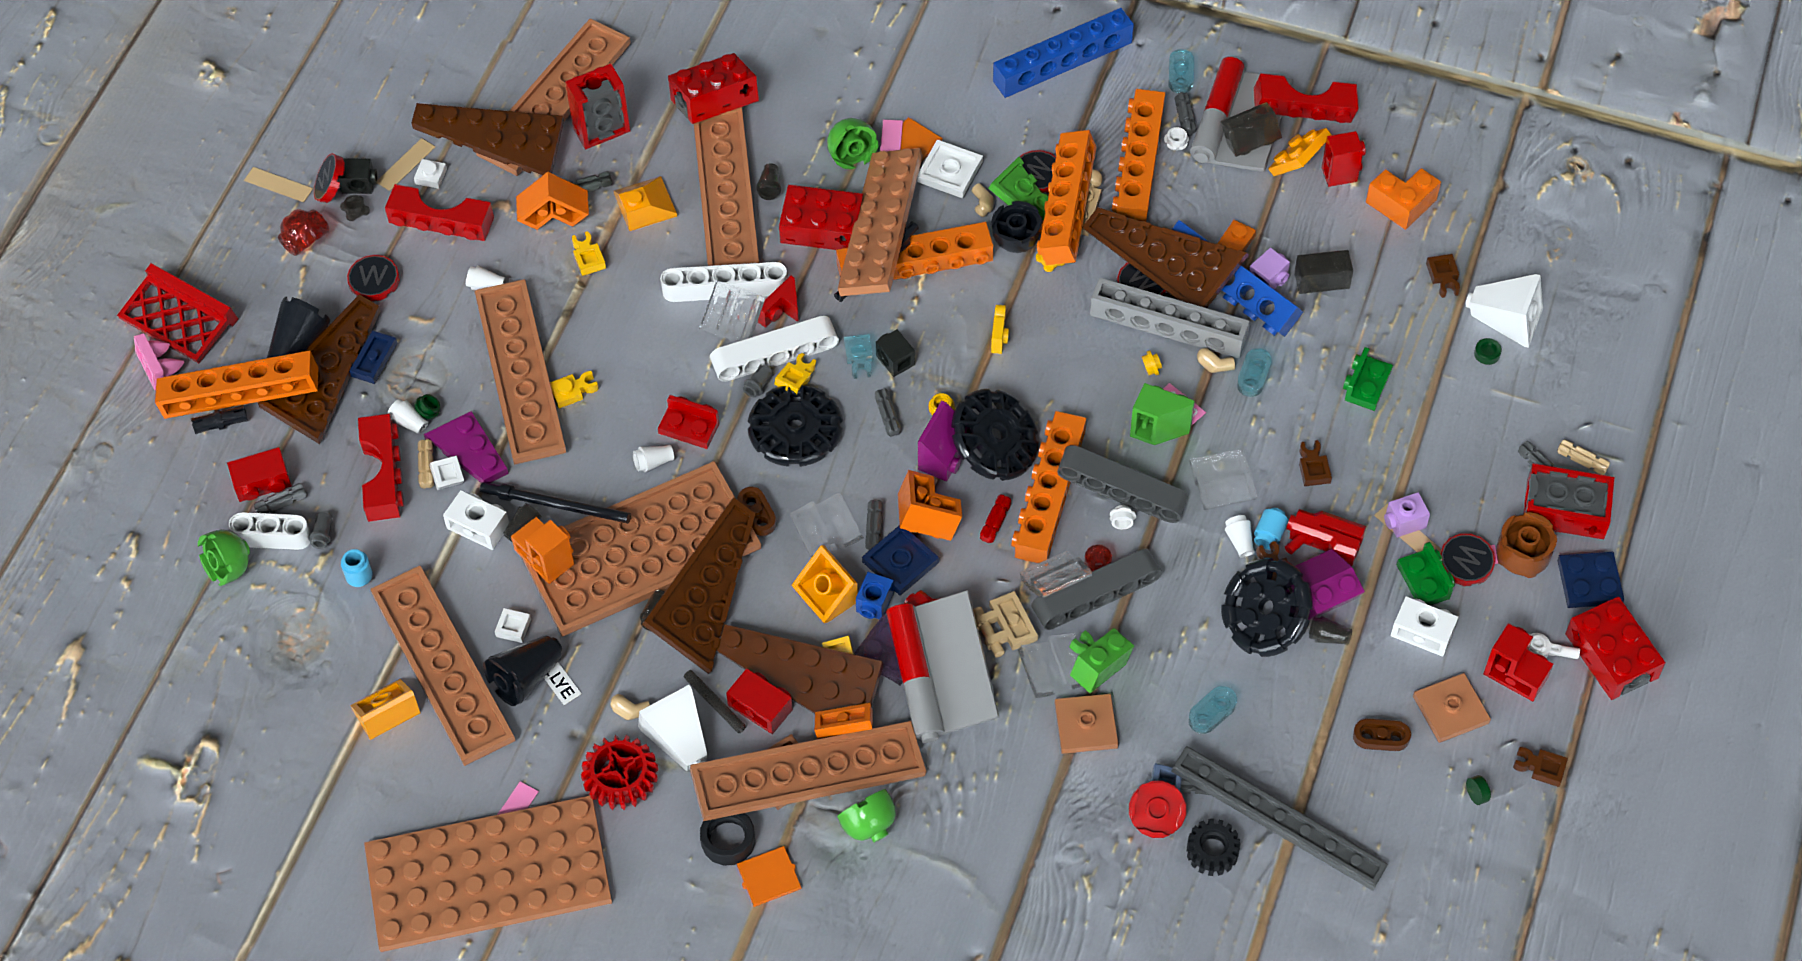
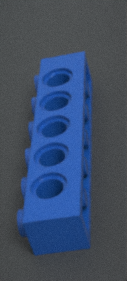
(1062, 52)
(1284, 313)

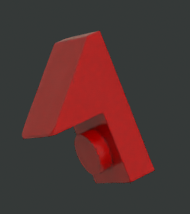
(781, 300)

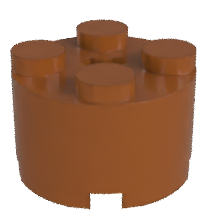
(1526, 544)

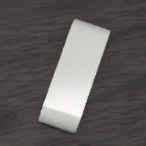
(283, 530)

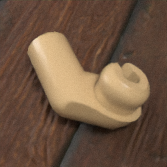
(986, 200)
(1214, 363)
(626, 708)

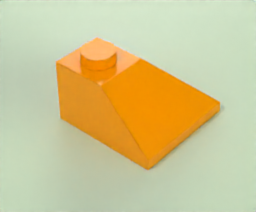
(645, 203)

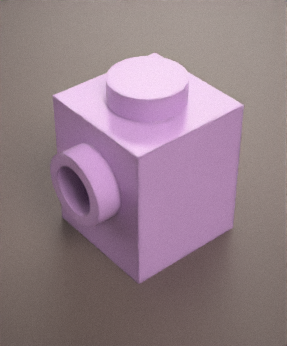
(1271, 268)
(1407, 515)

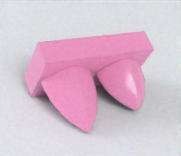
(148, 353)

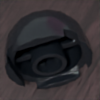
(1017, 226)

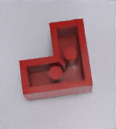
(1515, 665)

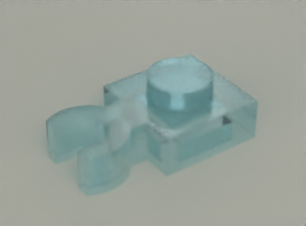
(859, 353)

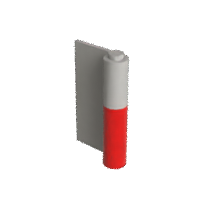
(1229, 96)
(942, 666)

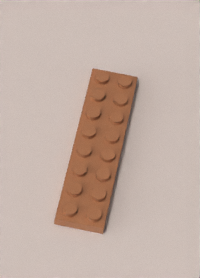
(589, 49)
(726, 190)
(881, 222)
(520, 372)
(442, 665)
(807, 770)

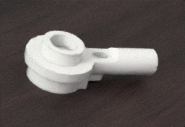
(1541, 645)

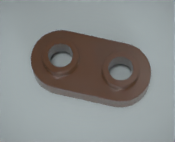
(763, 510)
(1381, 734)

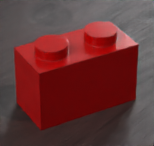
(1342, 158)
(259, 474)
(759, 700)

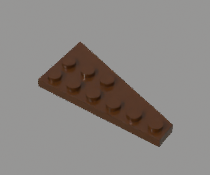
(505, 136)
(1173, 260)
(334, 354)
(700, 595)
(810, 673)

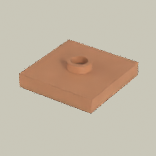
(1451, 707)
(1086, 723)

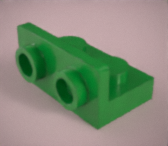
(1367, 381)
(1426, 575)

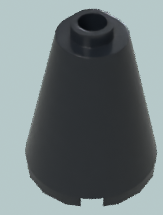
(296, 327)
(522, 668)

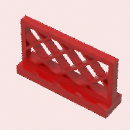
(183, 293)

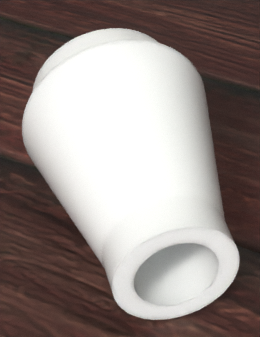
(481, 278)
(406, 416)
(650, 457)
(1240, 534)

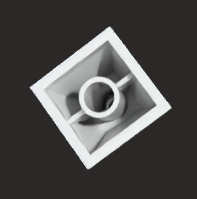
(1509, 306)
(675, 727)

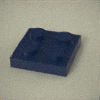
(900, 558)
(1589, 579)

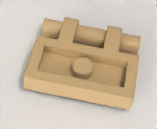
(1012, 620)

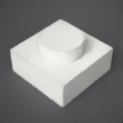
(430, 173)
(446, 472)
(512, 625)

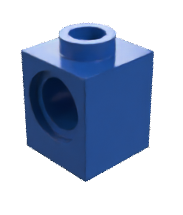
(874, 586)

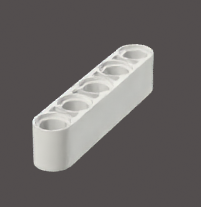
(683, 285)
(774, 348)

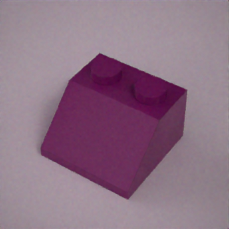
(936, 446)
(1331, 582)

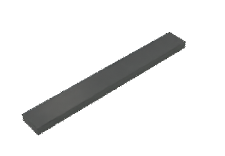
(1279, 818)

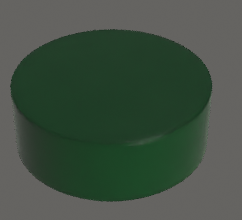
(1487, 351)
(1478, 789)

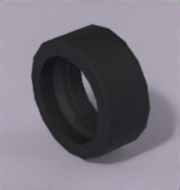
(732, 856)

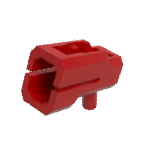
(1325, 533)

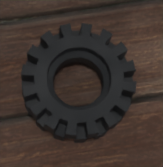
(1218, 832)

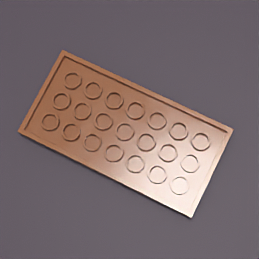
(628, 562)
(486, 873)

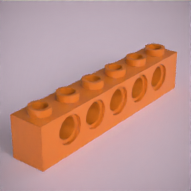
(1140, 154)
(1067, 198)
(957, 245)
(236, 384)
(1037, 546)

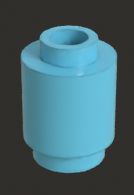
(1270, 527)
(356, 568)

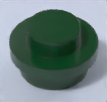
(427, 406)

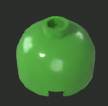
(851, 142)
(224, 555)
(869, 817)

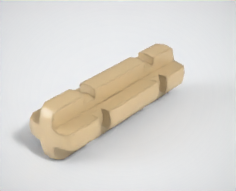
(425, 457)
(1583, 457)

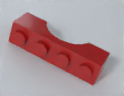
(1335, 104)
(468, 219)
(381, 493)

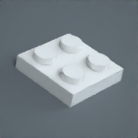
(949, 168)

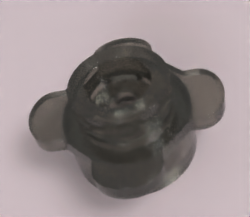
(350, 204)

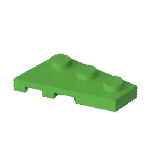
(1017, 185)

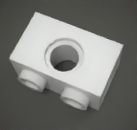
(484, 531)
(1431, 638)

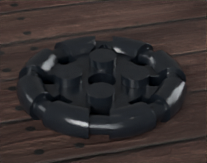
(795, 438)
(982, 438)
(1254, 599)

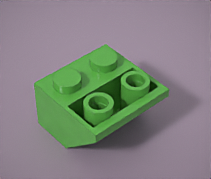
(1160, 415)

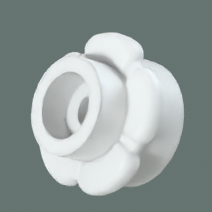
(1176, 139)
(1122, 517)

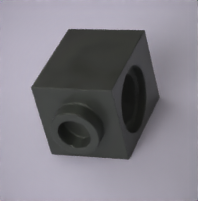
(358, 176)
(895, 352)

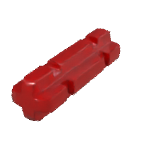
(995, 518)

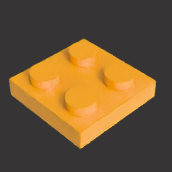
(1299, 152)

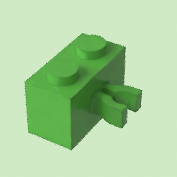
(1099, 659)

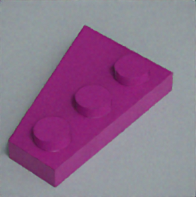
(470, 444)

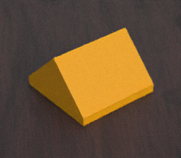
(826, 585)
(386, 708)

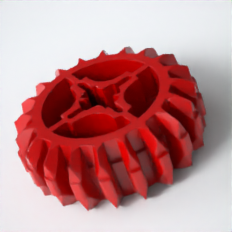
(601, 783)

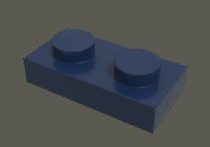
(373, 357)

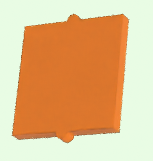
(917, 136)
(769, 876)

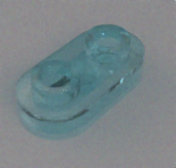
(1181, 71)
(1253, 374)
(1210, 710)

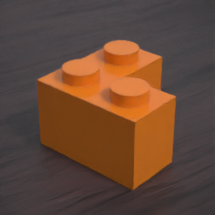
(549, 199)
(1401, 200)
(926, 511)
(544, 548)

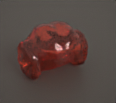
(301, 230)

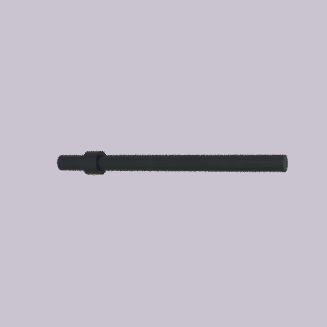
(508, 492)

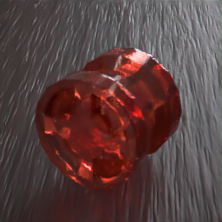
(1097, 554)

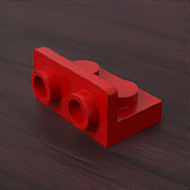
(689, 421)

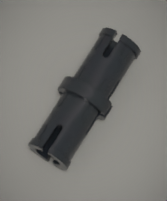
(219, 419)

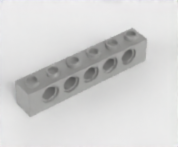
(1169, 318)

